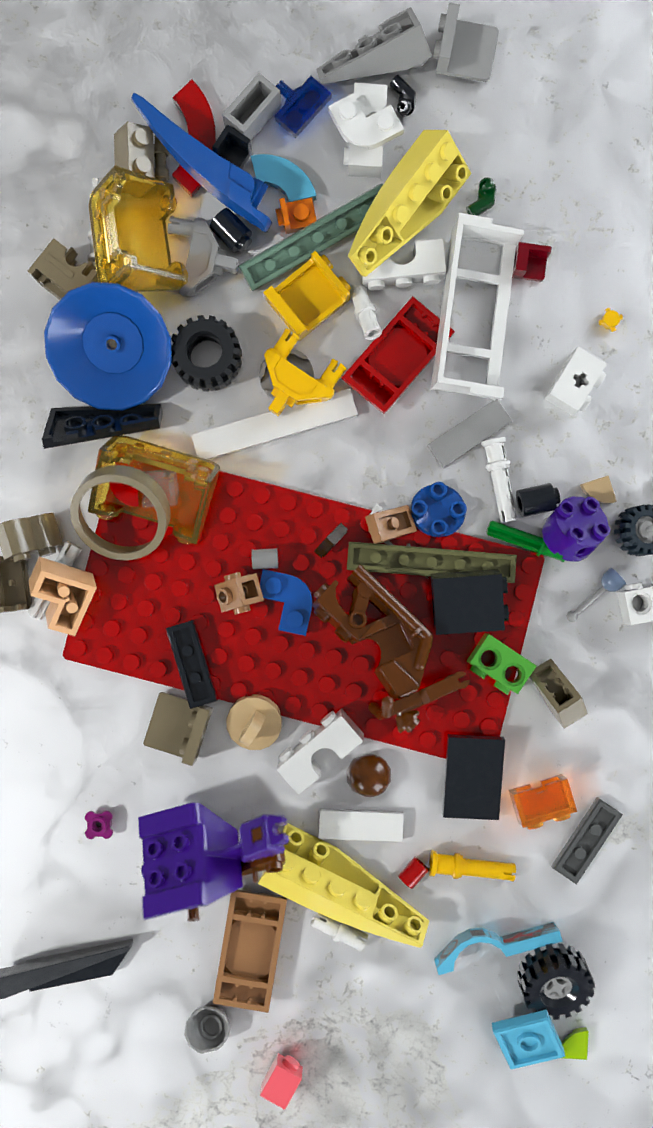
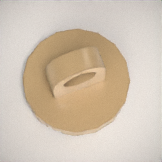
(254, 722)

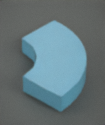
(284, 176)

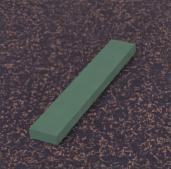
(314, 237)

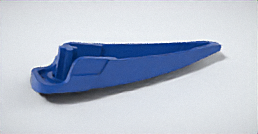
(215, 174)

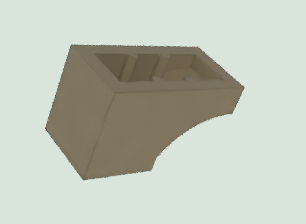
(558, 693)

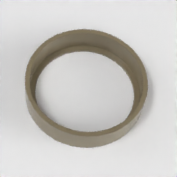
(136, 479)

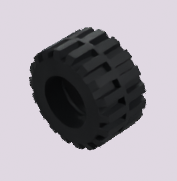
(195, 333)

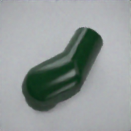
(486, 197)

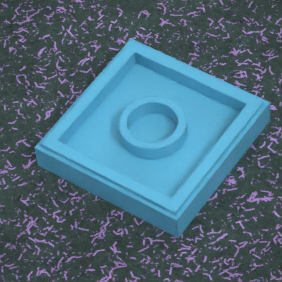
(528, 1039)

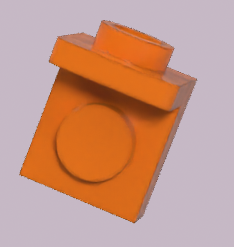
(295, 214)

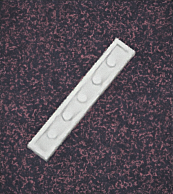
(269, 427)

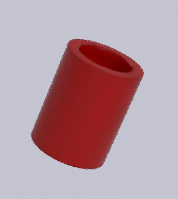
(413, 872)

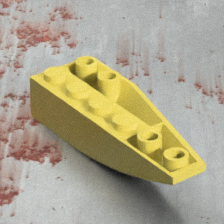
(409, 199)
(340, 889)

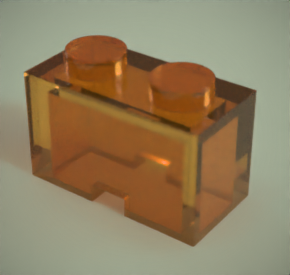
(543, 803)

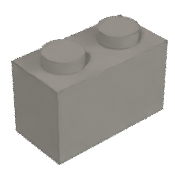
(253, 107)

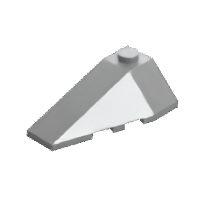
(393, 49)

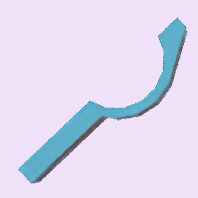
(509, 944)

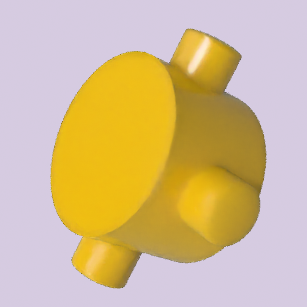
(610, 319)

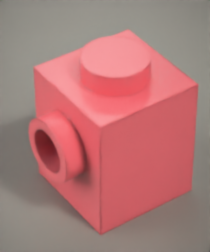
(281, 1080)

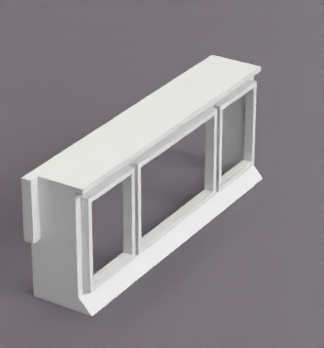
(480, 230)

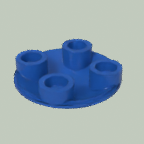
(438, 510)

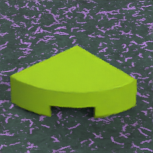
(576, 1044)

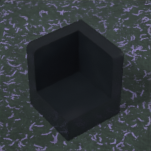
(233, 147)

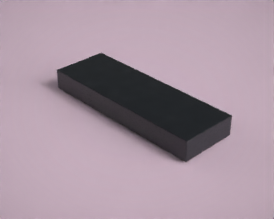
(191, 664)

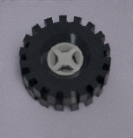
(555, 981)

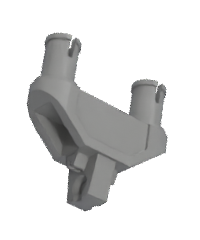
(204, 257)

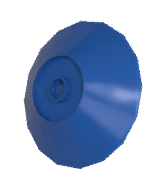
(81, 352)

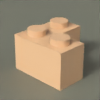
(66, 589)

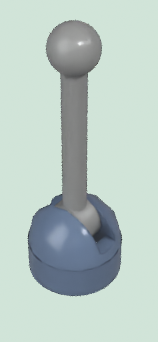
(610, 582)

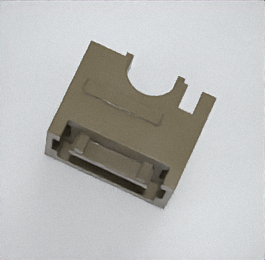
(58, 270)

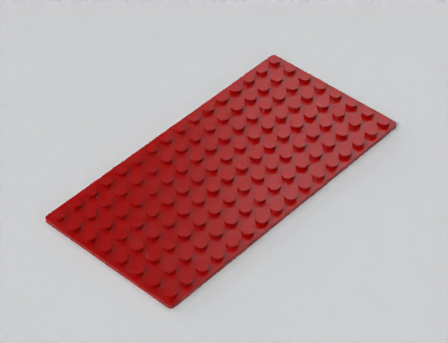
(246, 650)

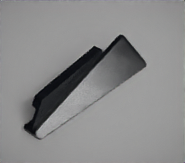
(63, 968)

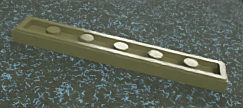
(426, 561)

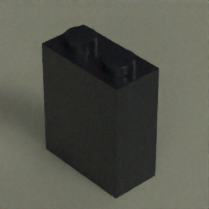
(469, 601)

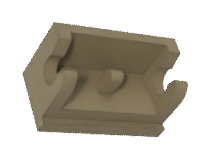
(14, 586)

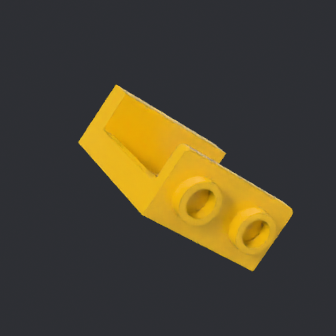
(309, 295)

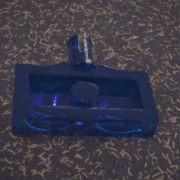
(301, 105)

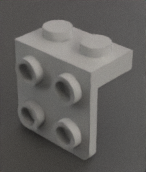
(465, 47)

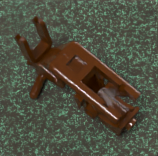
(402, 643)

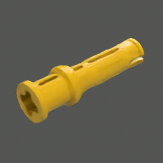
(457, 866)

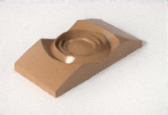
(250, 950)

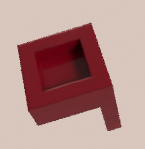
(530, 261)

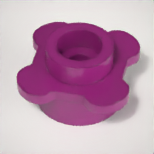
(104, 818)

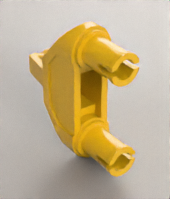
(291, 383)

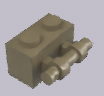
(136, 151)

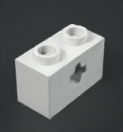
(584, 367)

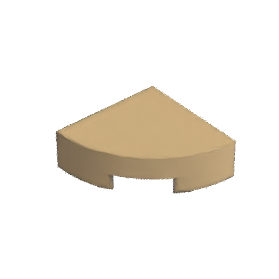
(600, 490)

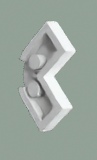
(364, 130)

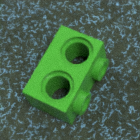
(503, 658)

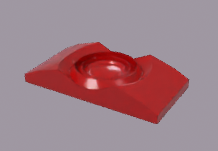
(396, 356)

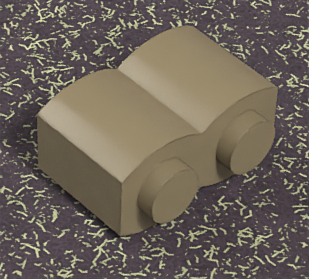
(29, 536)

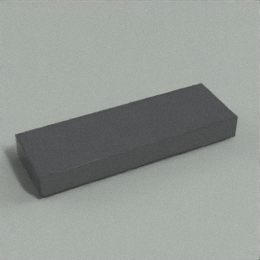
(586, 840)

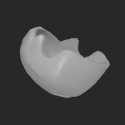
(207, 1029)

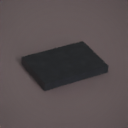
(473, 777)

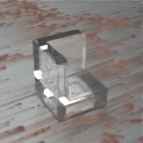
(168, 481)

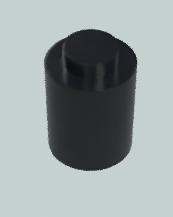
(231, 230)
(537, 499)

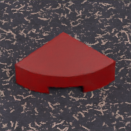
(125, 493)

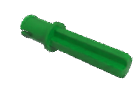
(521, 538)

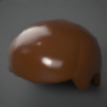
(369, 775)

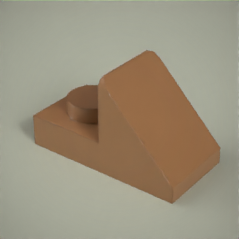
(390, 524)

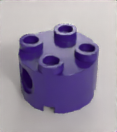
(575, 528)

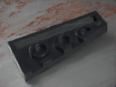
(85, 424)

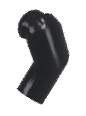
(406, 94)

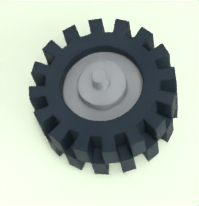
(636, 530)

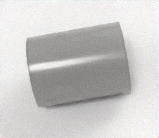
(264, 558)

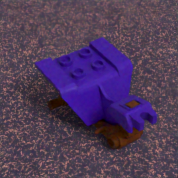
(197, 857)

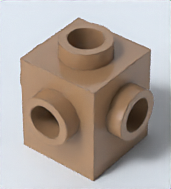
(238, 592)

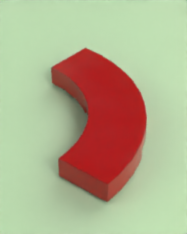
(200, 126)

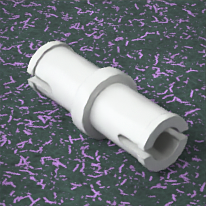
(365, 312)
(339, 931)

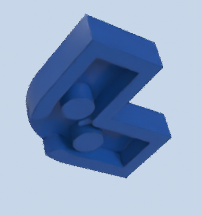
(295, 596)

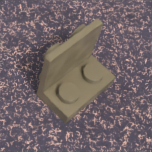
(177, 728)

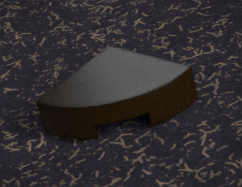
(330, 541)

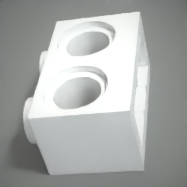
(629, 614)

